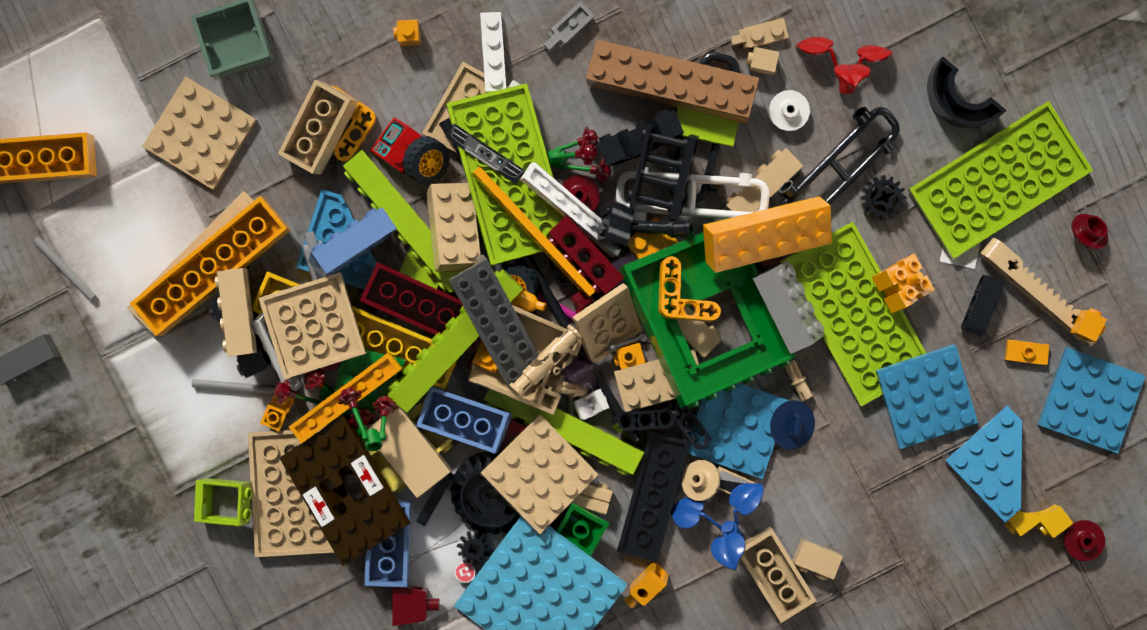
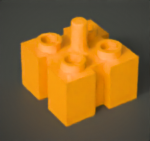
(903, 283)

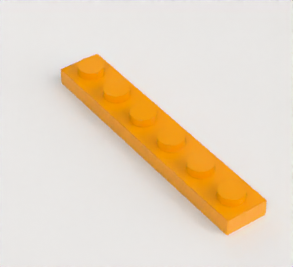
(330, 409)

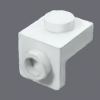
(591, 405)

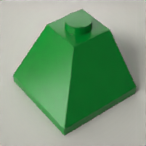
(582, 528)

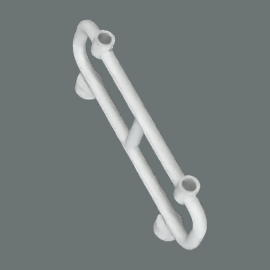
(744, 180)

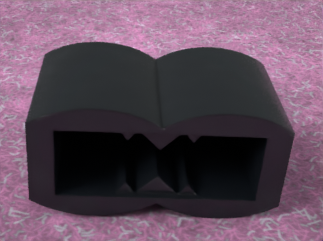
(615, 224)

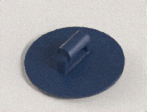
(792, 424)

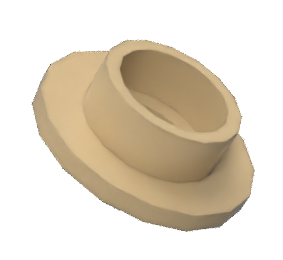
(708, 483)

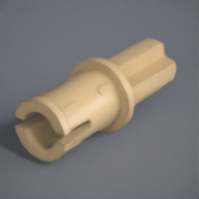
(798, 381)
(572, 389)

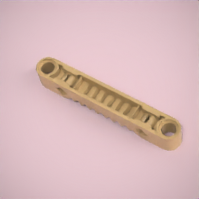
(999, 255)

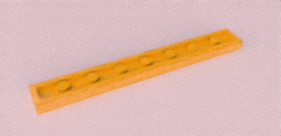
(533, 232)

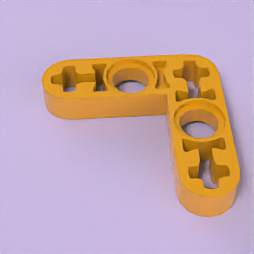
(356, 117)
(677, 303)

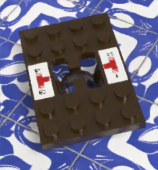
(363, 523)

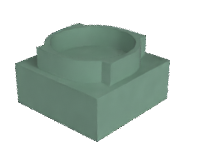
(232, 38)

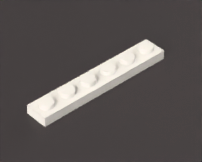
(565, 203)

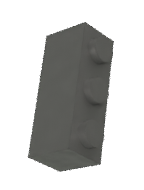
(27, 359)

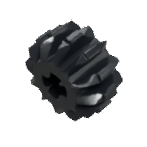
(471, 554)

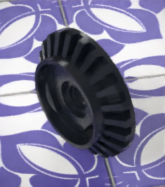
(468, 484)

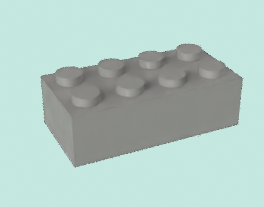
(789, 307)

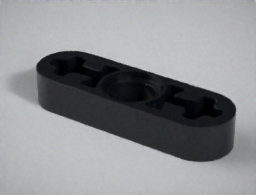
(702, 432)
(434, 499)

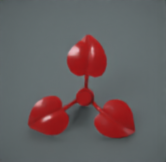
(848, 75)

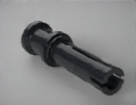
(671, 228)

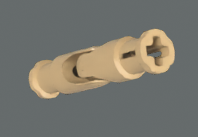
(542, 364)

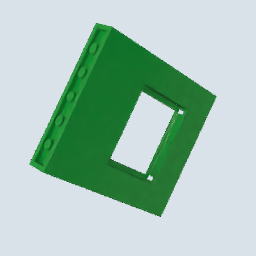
(699, 283)

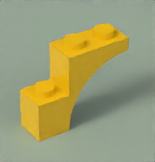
(1051, 521)

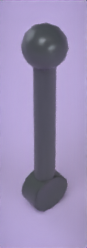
(641, 337)

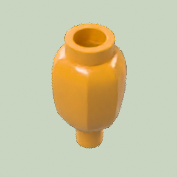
(528, 302)

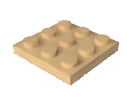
(607, 323)

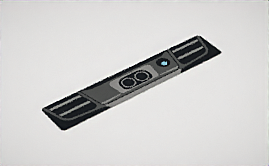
(484, 153)

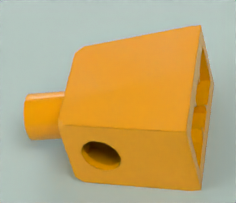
(647, 585)

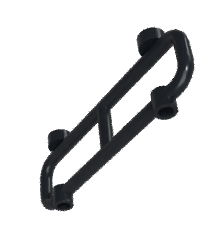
(863, 118)
(715, 147)

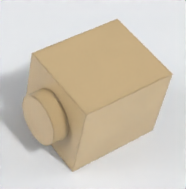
(762, 61)

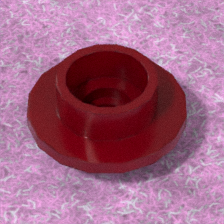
(587, 187)
(1090, 231)
(1075, 537)

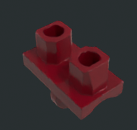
(581, 301)

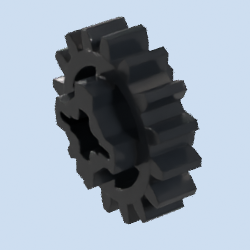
(885, 205)

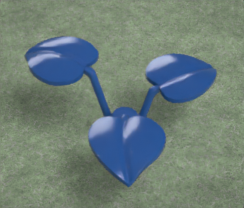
(731, 546)

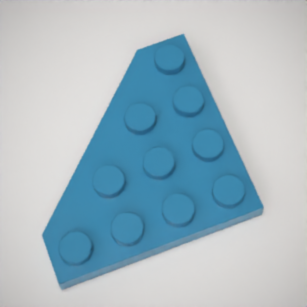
(328, 218)
(993, 463)

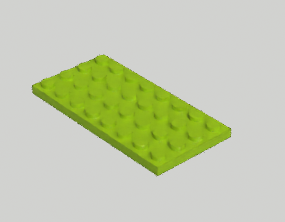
(510, 127)
(1000, 180)
(853, 312)

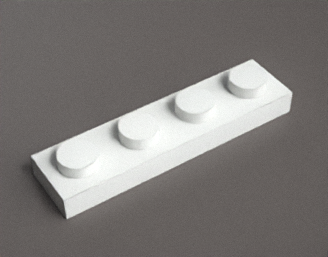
(492, 51)
(262, 330)

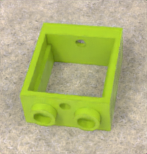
(204, 497)

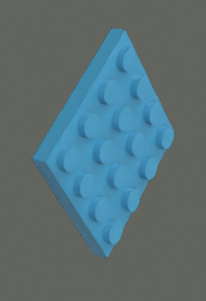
(926, 396)
(1091, 400)
(738, 429)

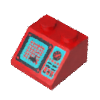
(394, 143)

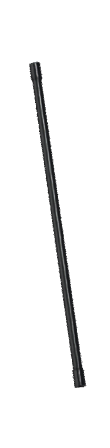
(563, 320)

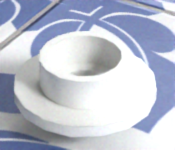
(785, 120)

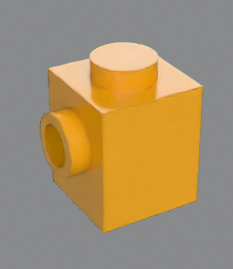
(407, 32)
(1089, 325)
(629, 356)

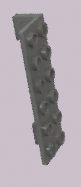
(494, 319)

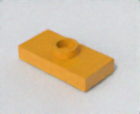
(1026, 352)

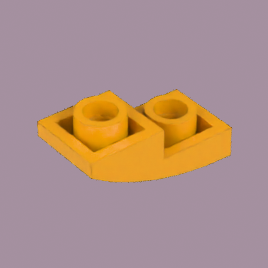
(277, 413)

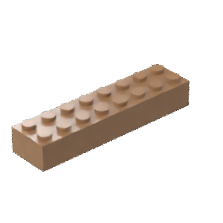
(672, 81)

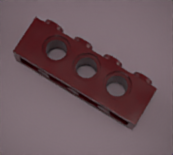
(596, 259)

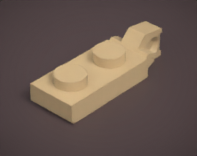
(761, 34)

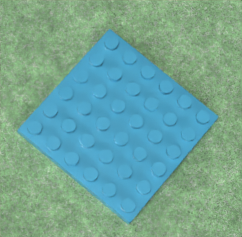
(539, 585)

